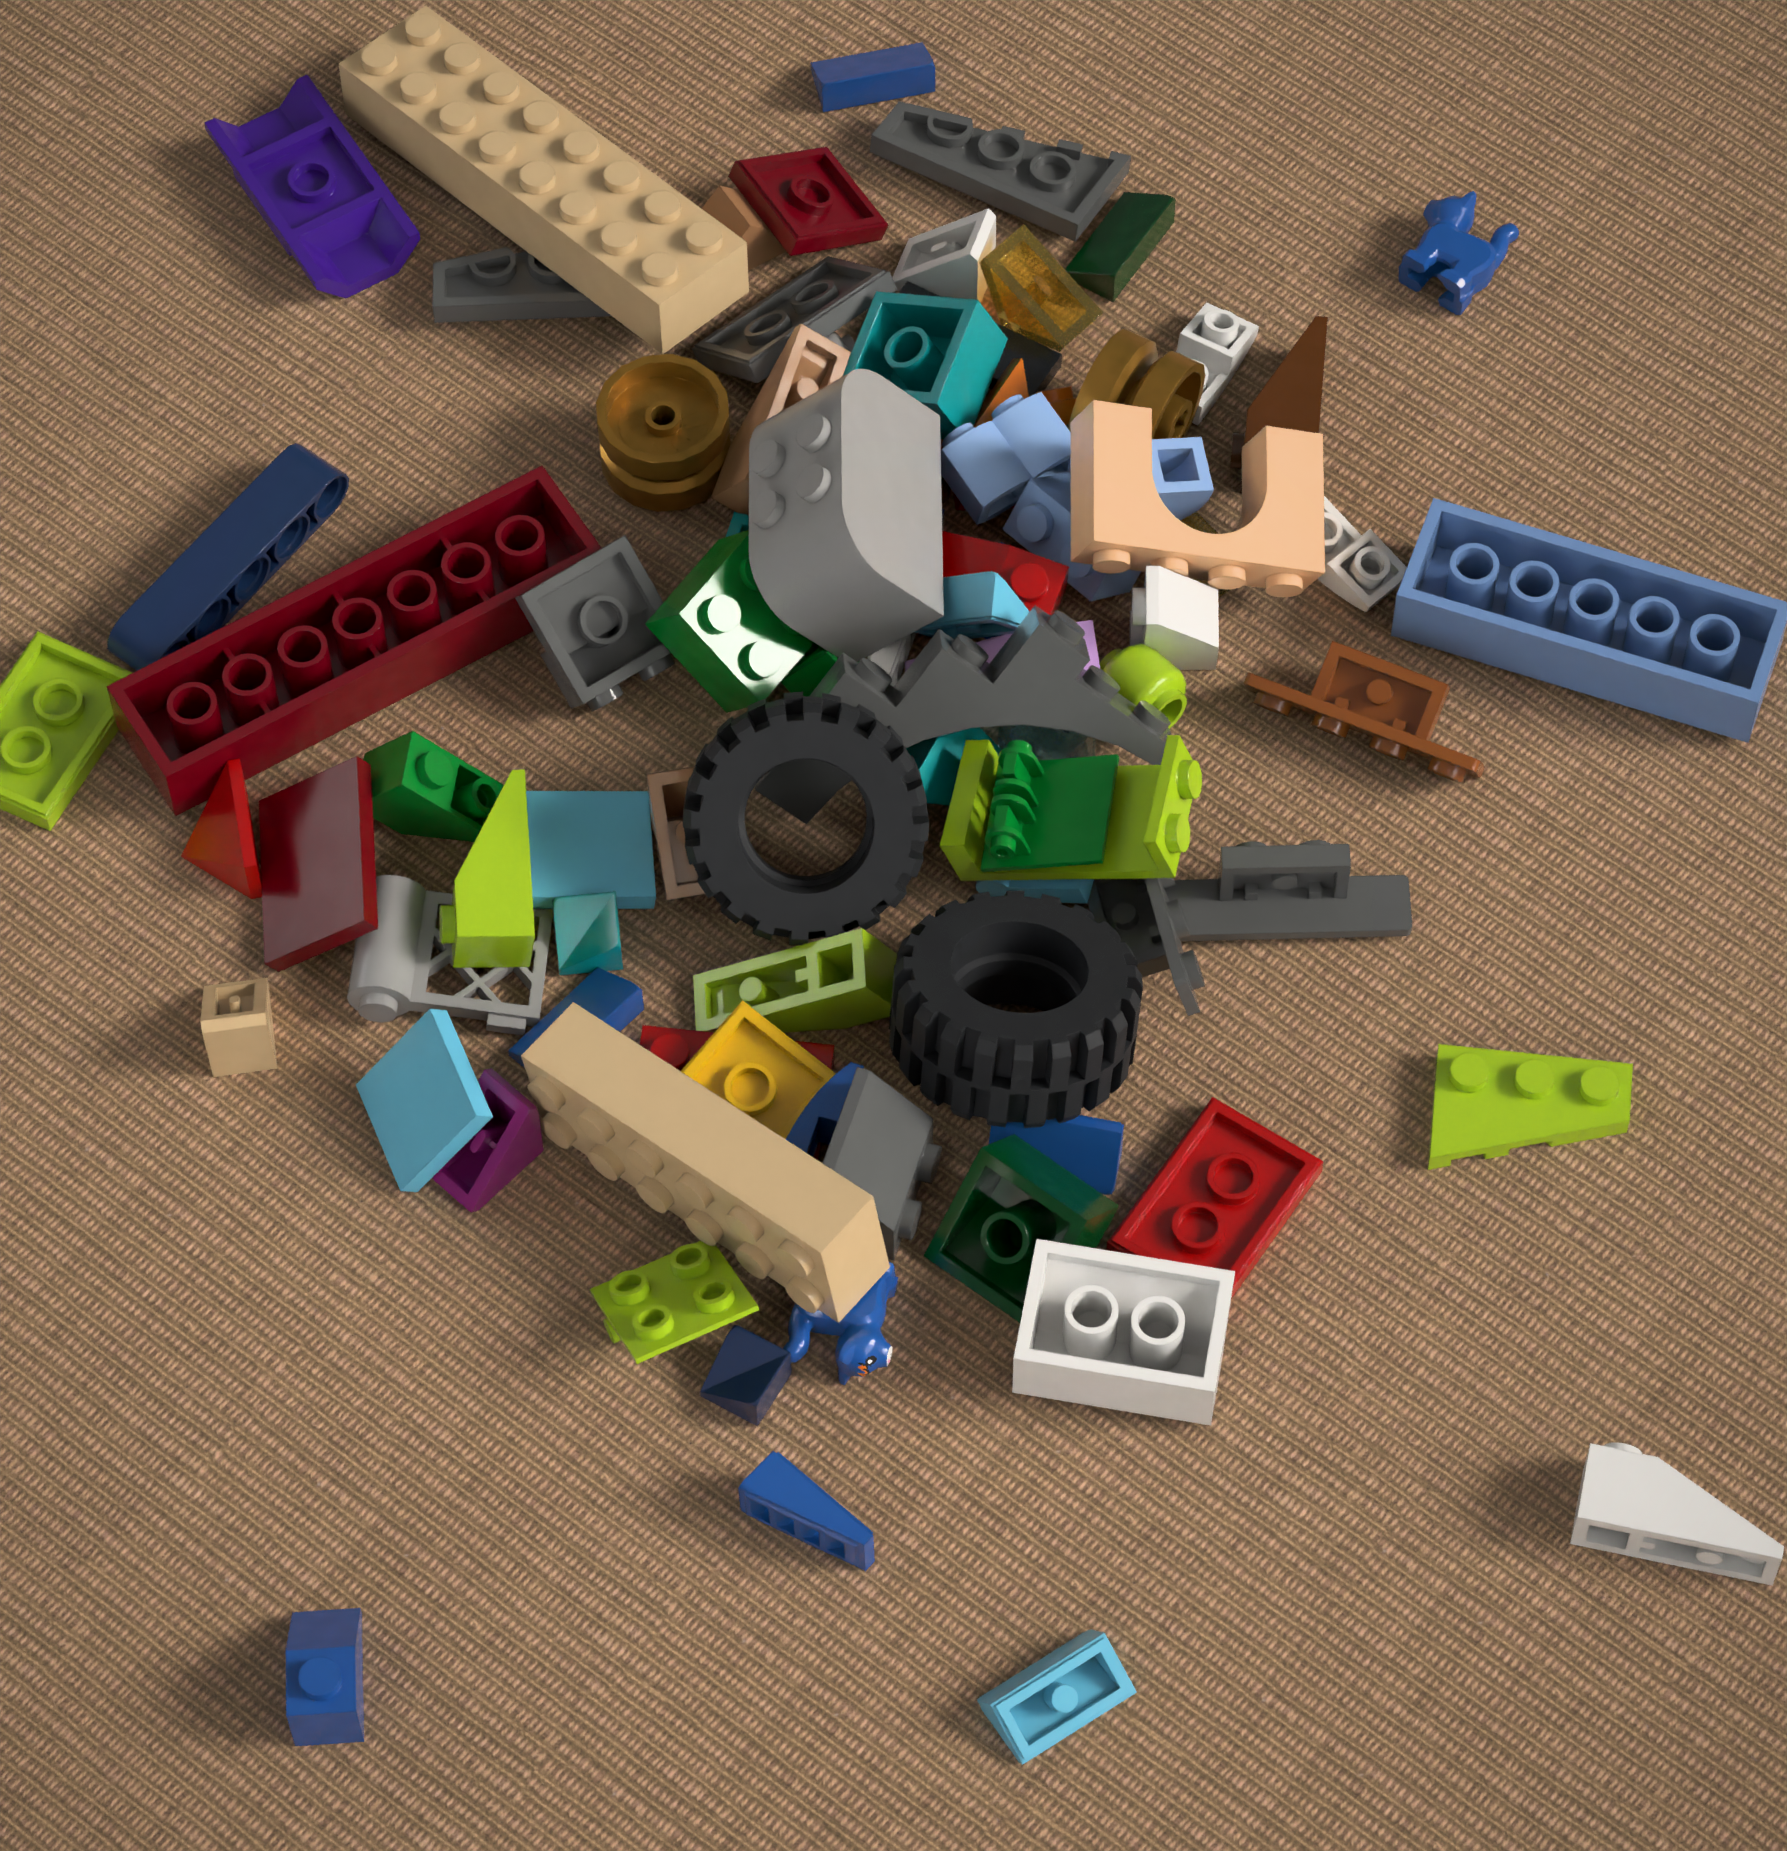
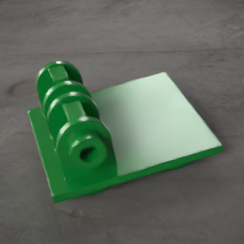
(1048, 810)

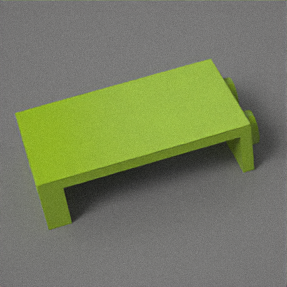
(1144, 830)

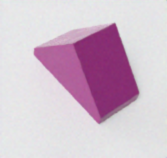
(497, 1149)

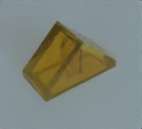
(1036, 292)

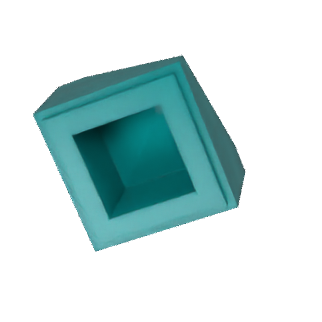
(587, 933)

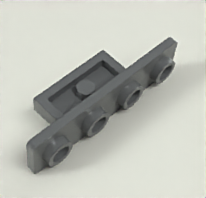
(1292, 895)
(1150, 929)

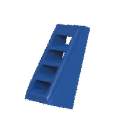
(798, 1507)

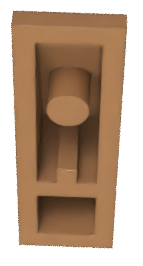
(802, 369)

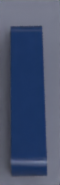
(231, 558)

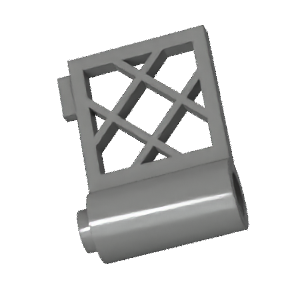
(395, 964)

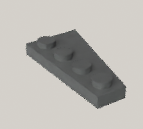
(1026, 178)
(504, 287)

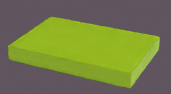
(52, 727)

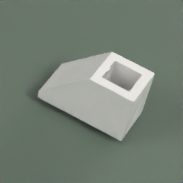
(1176, 619)

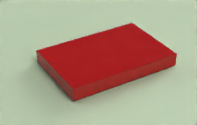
(1219, 1195)

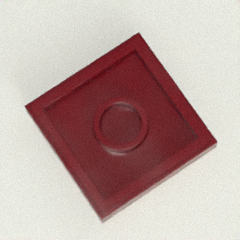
(808, 200)

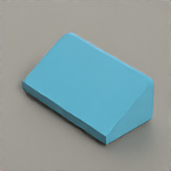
(978, 607)
(1057, 1695)

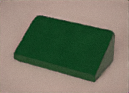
(1122, 242)

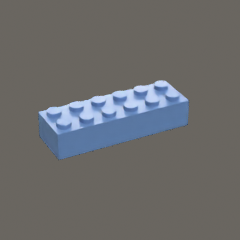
(1590, 619)

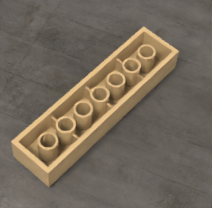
(545, 179)

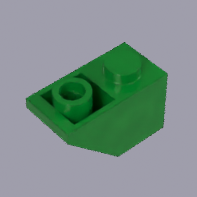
(429, 790)

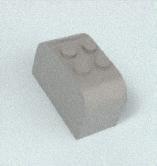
(849, 515)

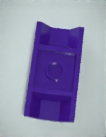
(318, 192)

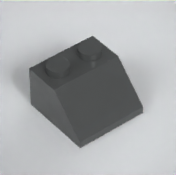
(887, 1151)

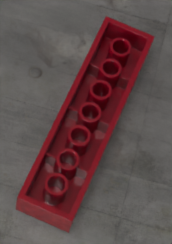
(348, 641)

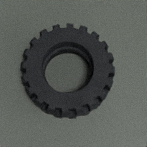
(824, 902)
(1002, 1060)

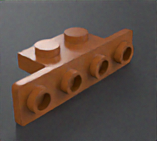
(1375, 700)

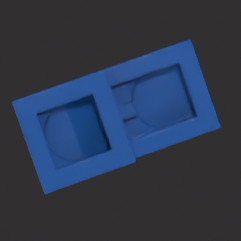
(822, 1112)

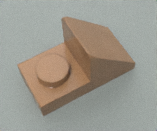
(666, 802)

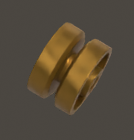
(1132, 375)
(663, 431)

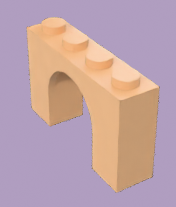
(1126, 526)

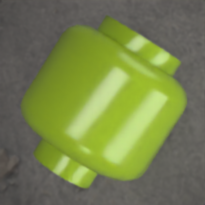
(1147, 677)

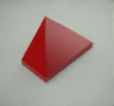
(225, 835)

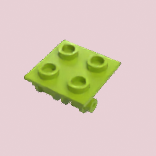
(672, 1300)

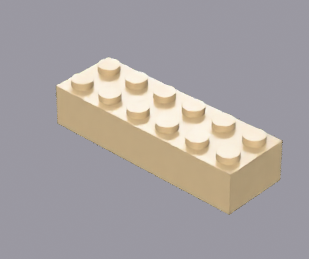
(706, 1163)

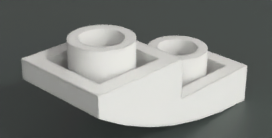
(1219, 343)
(1356, 564)

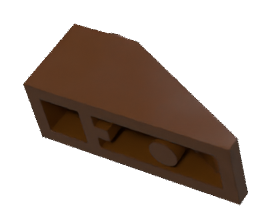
(1291, 394)

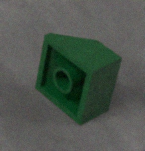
(1001, 1211)

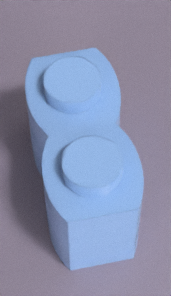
(997, 459)

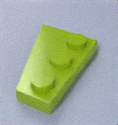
(1519, 1099)

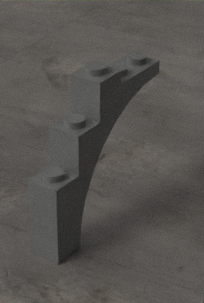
(952, 688)

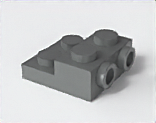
(595, 625)

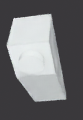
(1657, 1514)

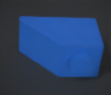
(325, 1677)

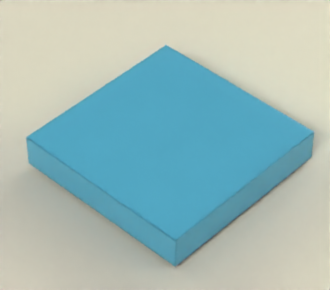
(591, 846)
(424, 1100)

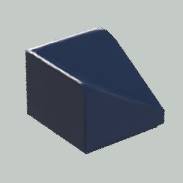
(747, 1375)

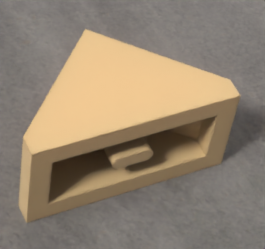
(238, 1027)

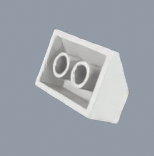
(1122, 1332)

